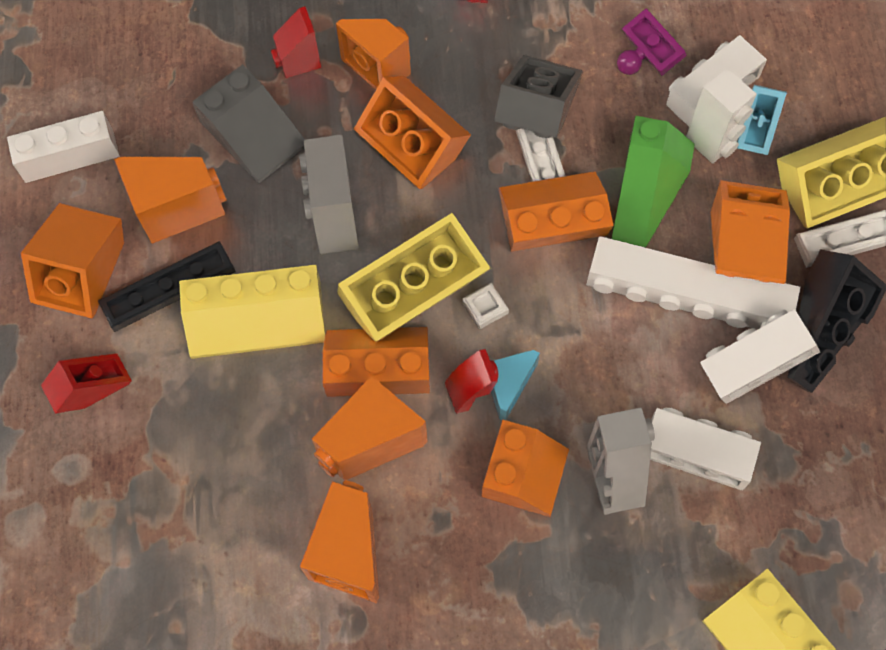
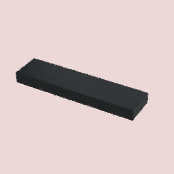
(163, 286)

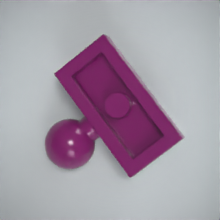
(651, 43)

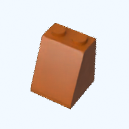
(171, 193)
(72, 259)
(368, 432)
(343, 543)

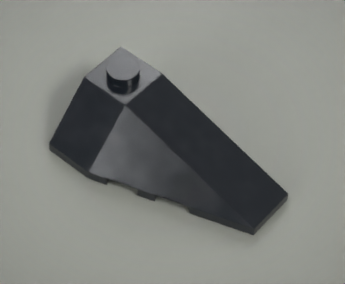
(833, 305)

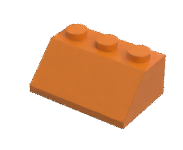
(411, 130)
(555, 211)
(395, 361)

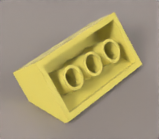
(836, 174)
(412, 278)
(252, 311)
(764, 619)

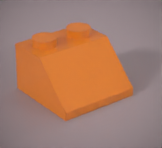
(374, 48)
(525, 469)

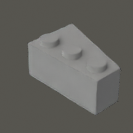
(328, 194)
(621, 459)

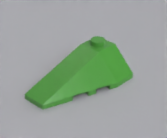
(652, 176)

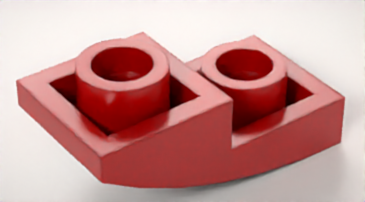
(471, 380)

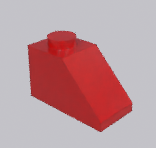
(296, 45)
(84, 381)

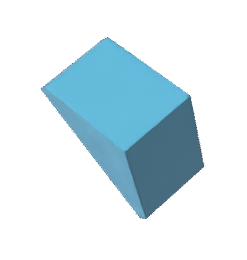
(763, 120)
(513, 377)

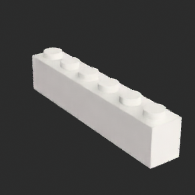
(686, 285)

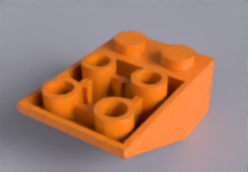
(750, 231)

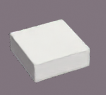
(485, 305)

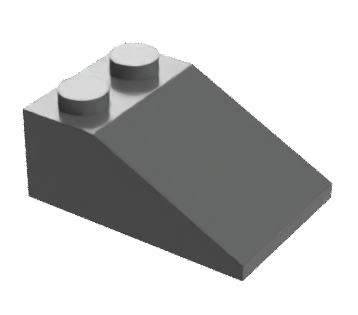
(537, 96)
(249, 123)

